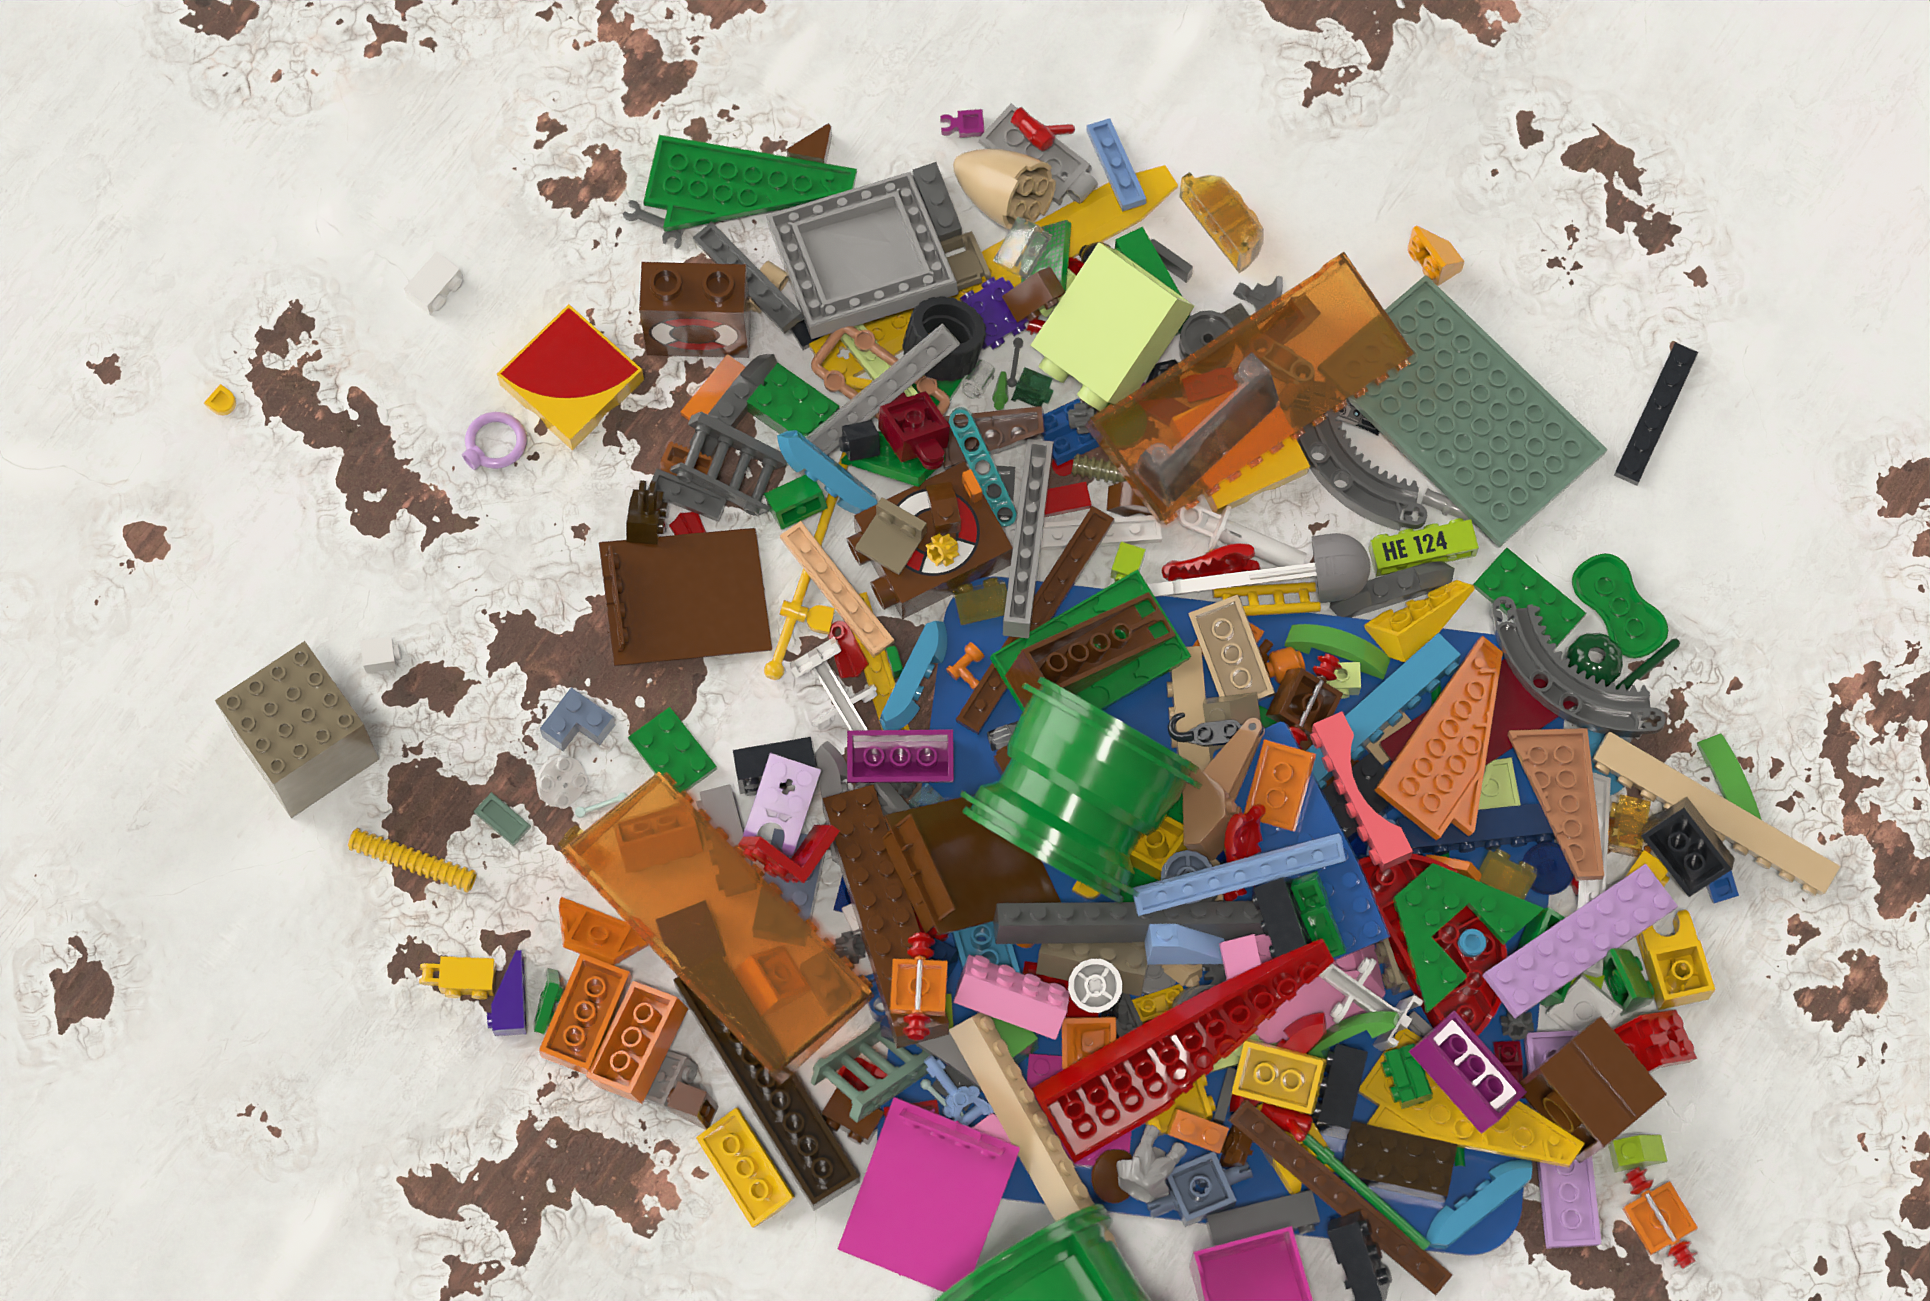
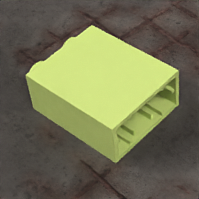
(1110, 327)

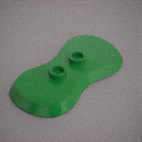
(1609, 589)

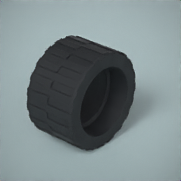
(961, 321)

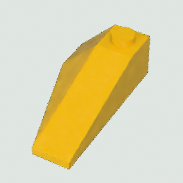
(1409, 629)

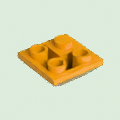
(1435, 255)

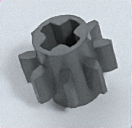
(1079, 417)
(850, 947)
(1518, 1027)

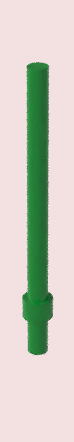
(1325, 1156)

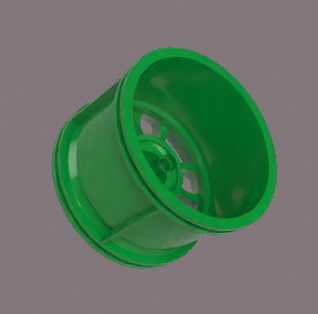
(1056, 1264)

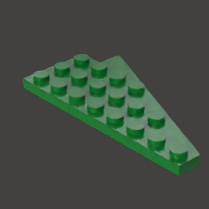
(722, 183)

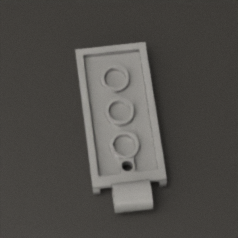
(1062, 159)

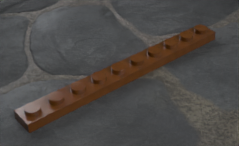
(1045, 605)
(1339, 1195)

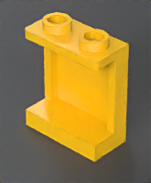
(1193, 1102)

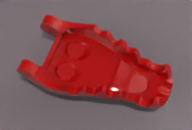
(1218, 561)
(1242, 840)

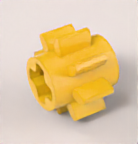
(942, 549)

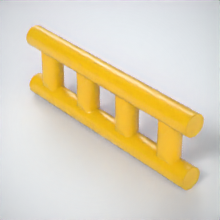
(1277, 591)

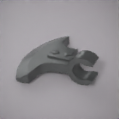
(1260, 295)

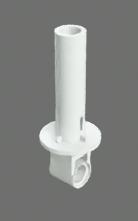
(1219, 527)

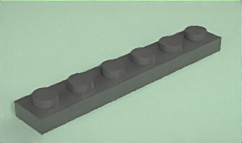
(761, 289)

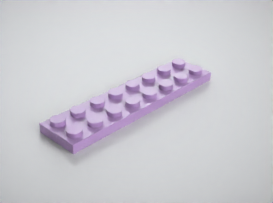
(1579, 941)
(1565, 1192)

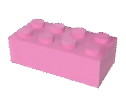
(1012, 996)

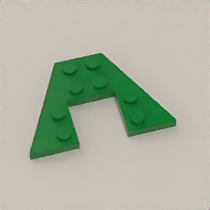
(1431, 903)

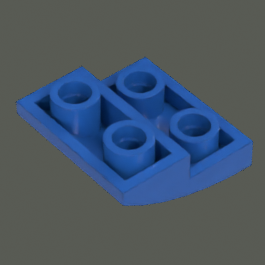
(1066, 441)

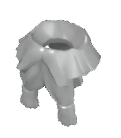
(1149, 1168)

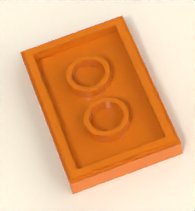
(1281, 783)

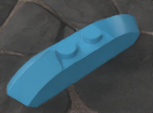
(803, 454)
(929, 649)
(1451, 1224)

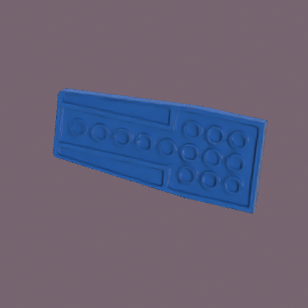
(1345, 882)

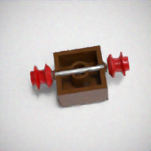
(1306, 698)

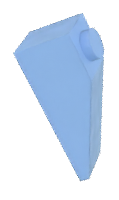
(1181, 945)

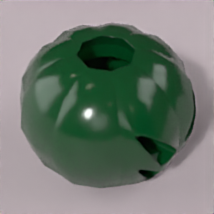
(1608, 669)

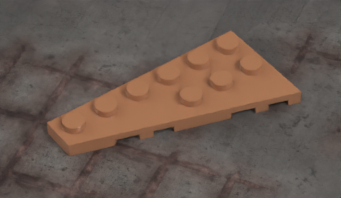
(1563, 782)

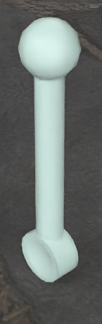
(581, 812)
(926, 1084)

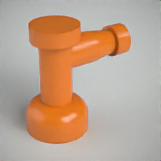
(959, 668)

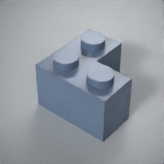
(576, 715)

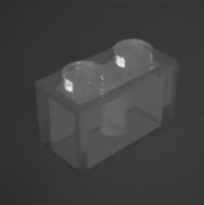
(1022, 248)

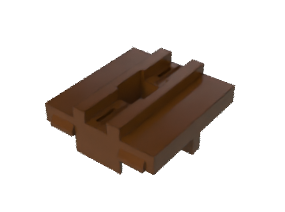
(1235, 1148)

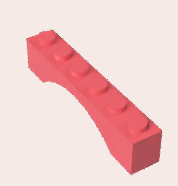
(1385, 839)

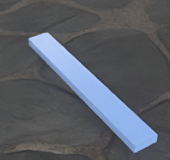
(1239, 874)

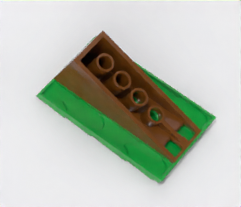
(1097, 647)

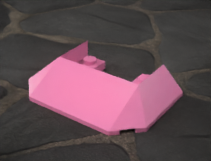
(1317, 997)

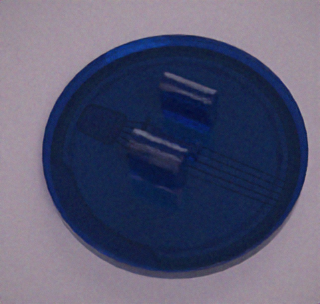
(1551, 868)

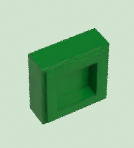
(894, 661)

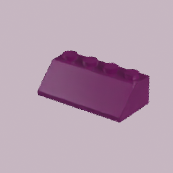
(899, 756)
(1467, 1072)

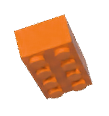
(585, 1013)
(637, 1042)

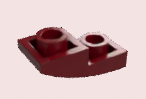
(1510, 1056)

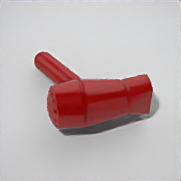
(1037, 133)
(1289, 1120)

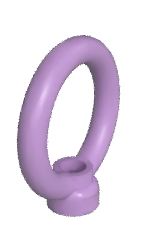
(475, 457)

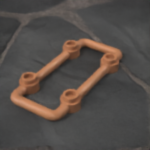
(865, 341)

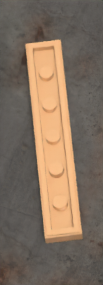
(837, 589)

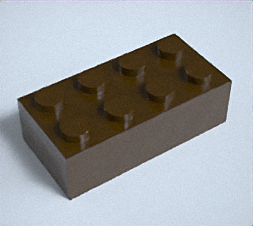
(1399, 1161)

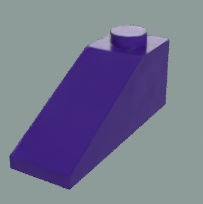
(509, 1003)

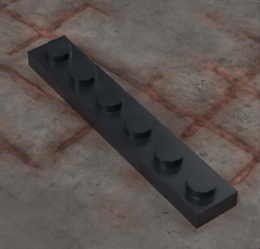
(1656, 414)

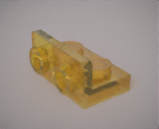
(980, 601)

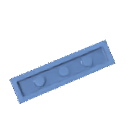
(1116, 164)

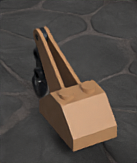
(1213, 805)

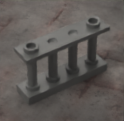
(749, 449)

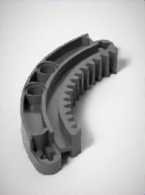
(1366, 491)
(1533, 658)

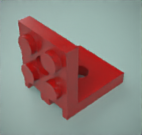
(803, 860)
(1657, 1040)

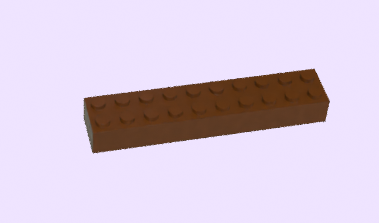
(876, 896)

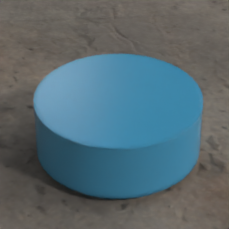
(1472, 943)

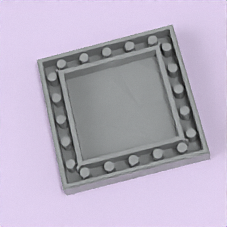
(861, 254)

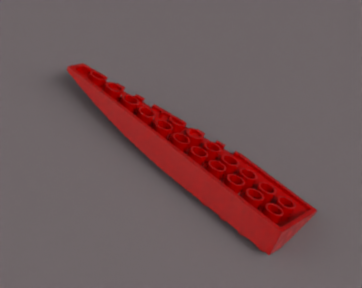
(1164, 1057)

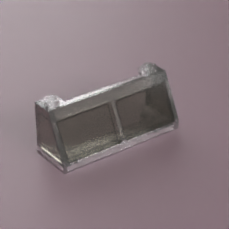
(1177, 470)

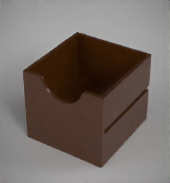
(1592, 1087)

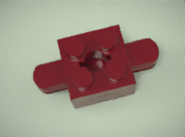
(915, 429)

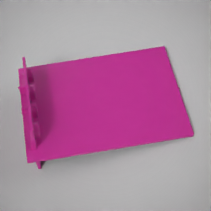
(928, 1197)

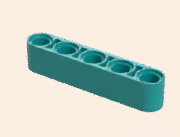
(978, 454)

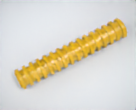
(411, 860)

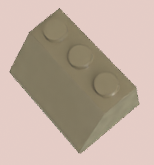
(1231, 707)

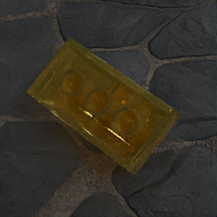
(1224, 217)

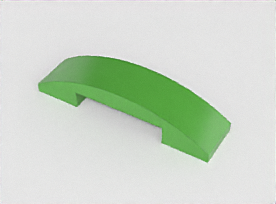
(1339, 643)
(1728, 773)
(1374, 1022)

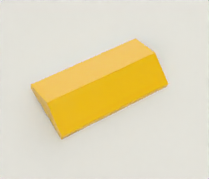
(745, 1168)

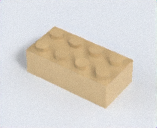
(1231, 649)

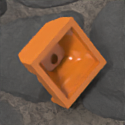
(1085, 1036)

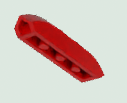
(1302, 1036)

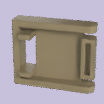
(967, 265)

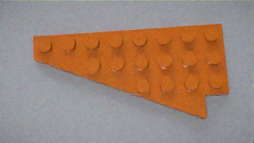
(1444, 761)

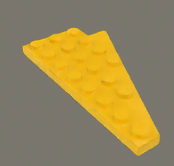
(1517, 1134)

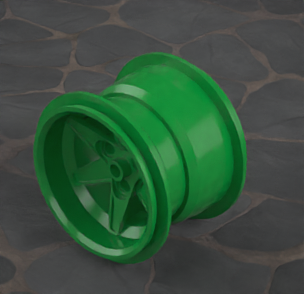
(1080, 789)

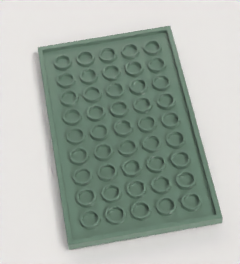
(1475, 417)

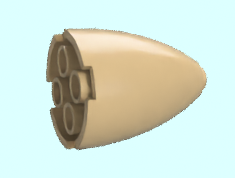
(1005, 184)

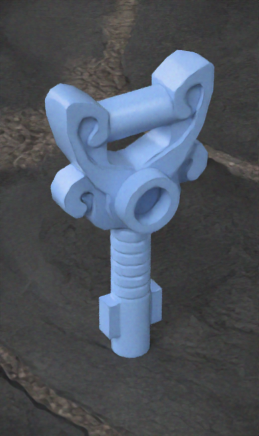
(958, 1097)

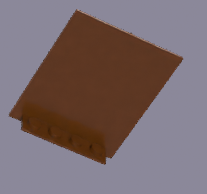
(685, 597)
(959, 867)

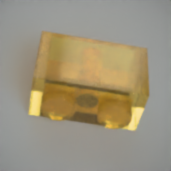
(1628, 817)
(1506, 875)

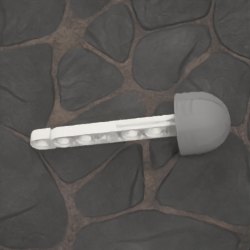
(1339, 566)

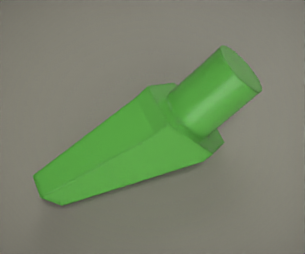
(1000, 394)

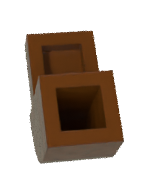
(1124, 501)

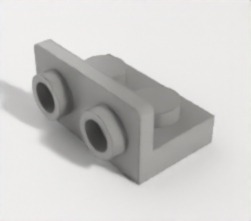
(673, 1069)

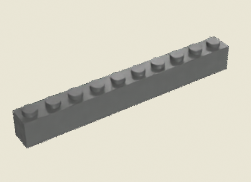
(1118, 921)

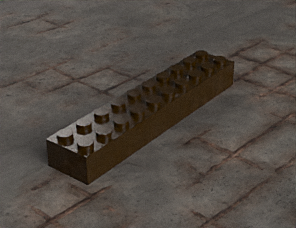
(782, 1111)

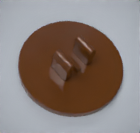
(1105, 1176)

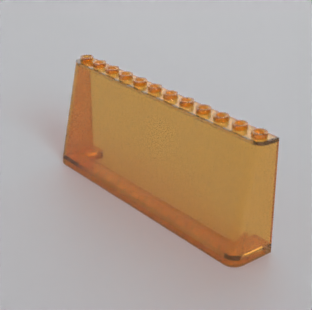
(1321, 349)
(719, 925)

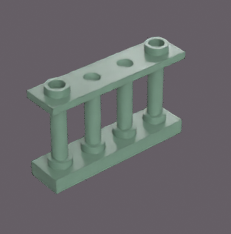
(880, 1090)

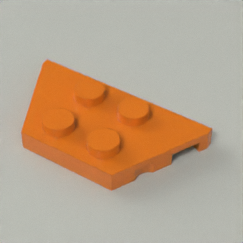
(597, 933)

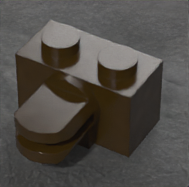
(646, 514)

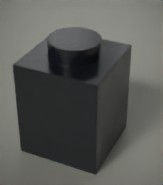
(860, 440)

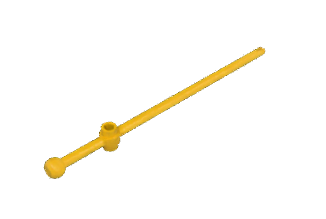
(794, 610)

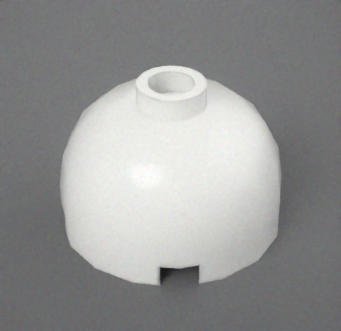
(1095, 985)

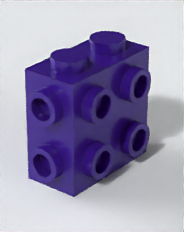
(994, 311)

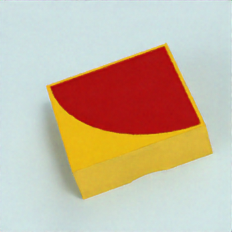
(570, 376)

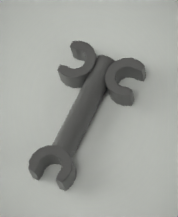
(654, 220)

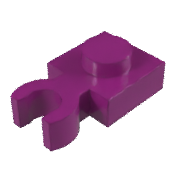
(968, 123)

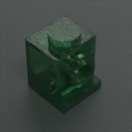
(1033, 388)

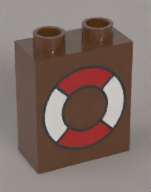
(695, 309)
(981, 548)

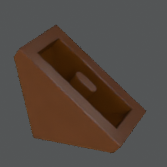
(814, 146)

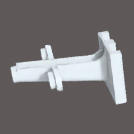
(817, 660)
(1367, 1000)

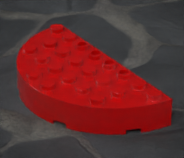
(1472, 998)

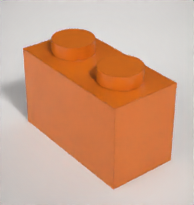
(1197, 1131)

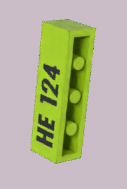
(1422, 546)

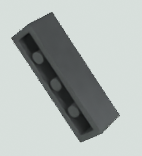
(1260, 1218)

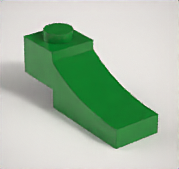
(1317, 912)

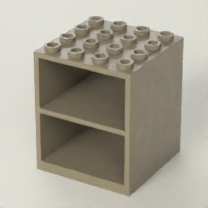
(297, 729)

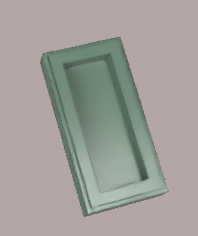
(502, 819)

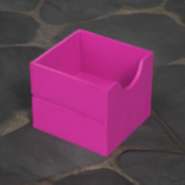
(1251, 1270)

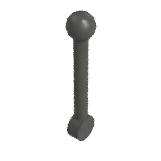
(1017, 343)

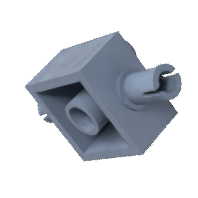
(1195, 1206)

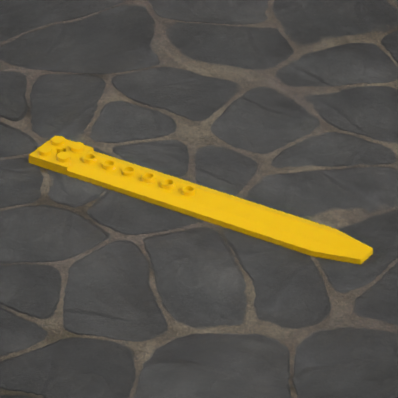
(1092, 221)

